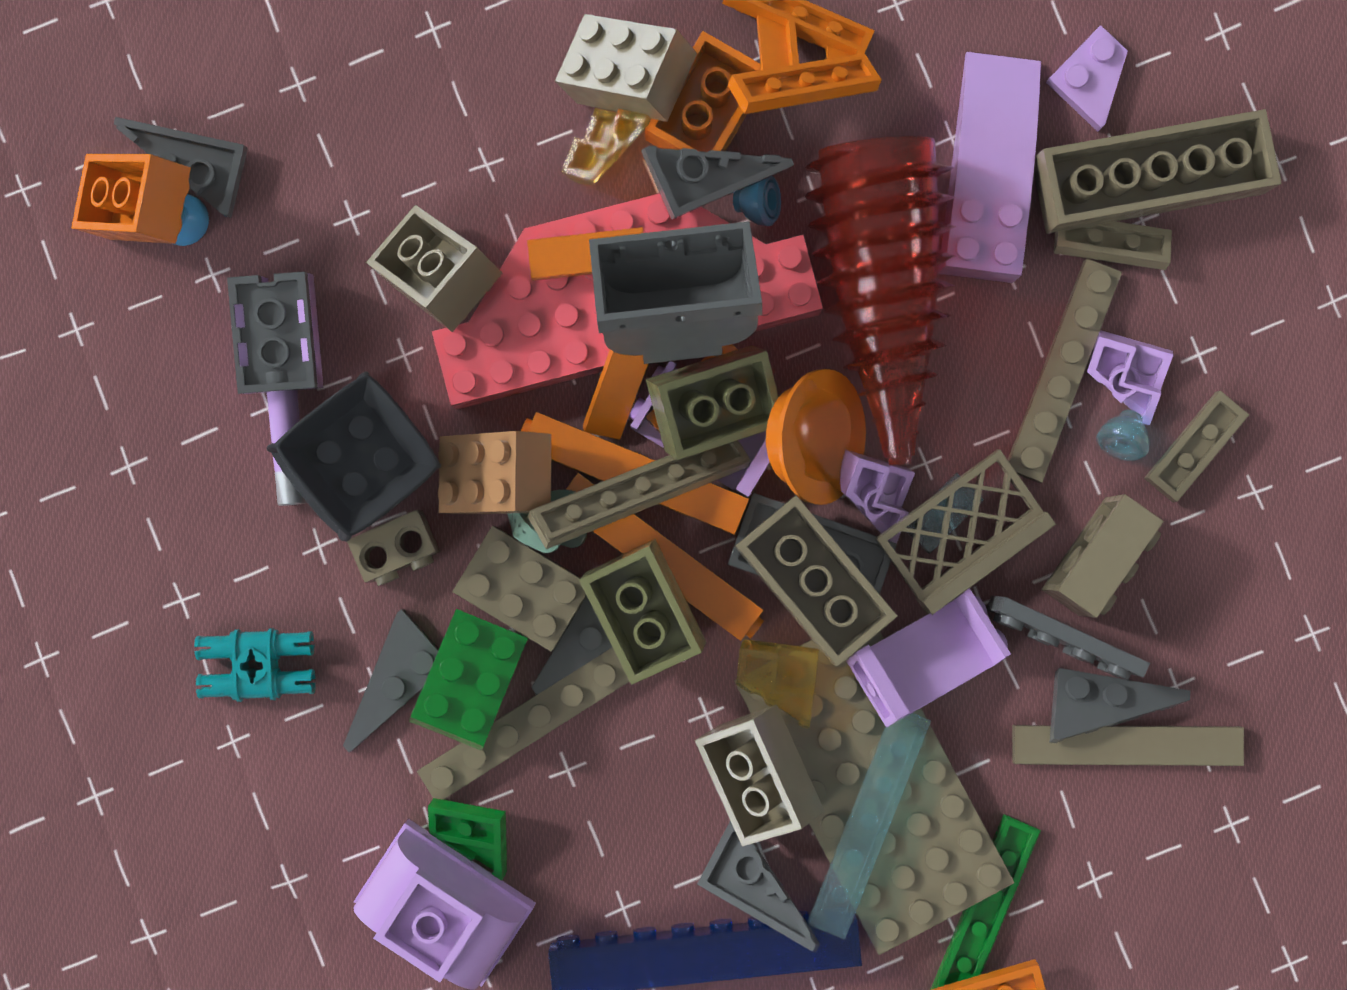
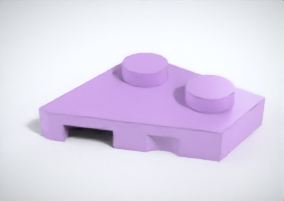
(1091, 77)

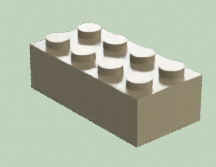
(815, 581)

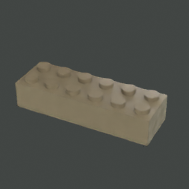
(1156, 171)

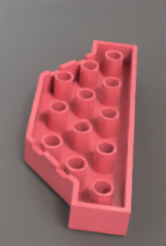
(548, 328)

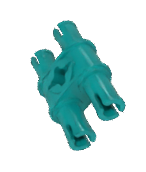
(246, 681)

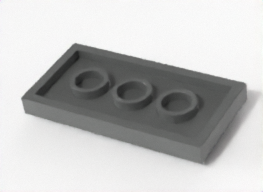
(856, 544)
(1076, 643)

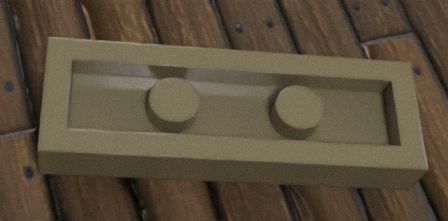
(1118, 244)
(1196, 446)

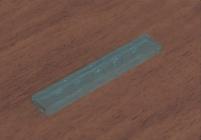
(868, 825)

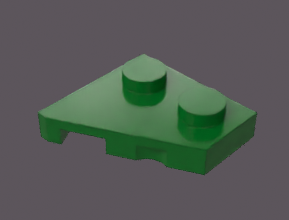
(471, 831)

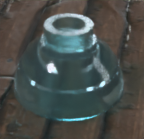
(1124, 436)

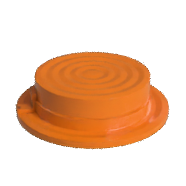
(812, 430)

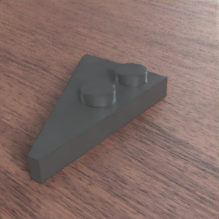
(213, 162)
(696, 178)
(578, 646)
(395, 679)
(1093, 701)
(748, 883)

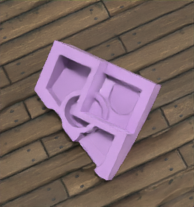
(1130, 371)
(876, 489)

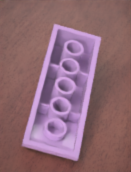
(992, 168)

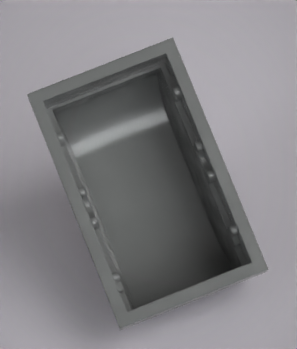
(676, 291)

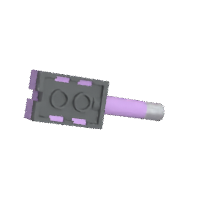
(276, 350)

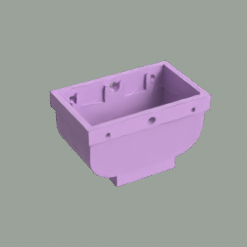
(440, 909)

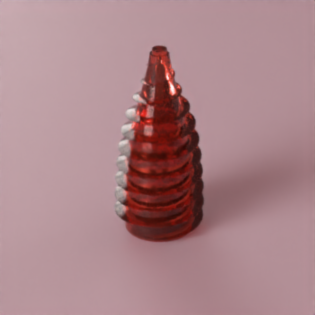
(885, 269)

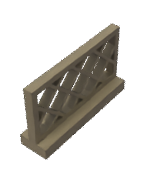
(984, 558)

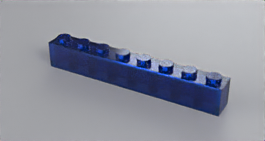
(693, 955)

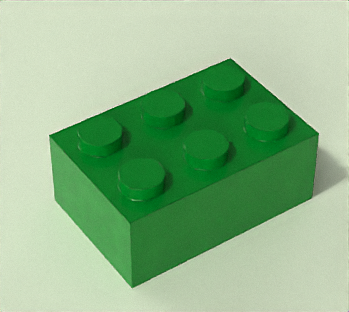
(468, 679)

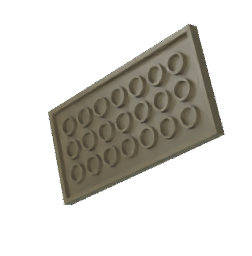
(936, 847)

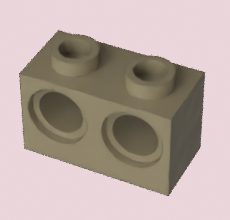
(391, 538)

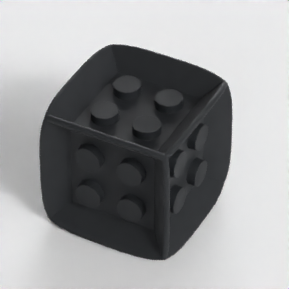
(355, 457)

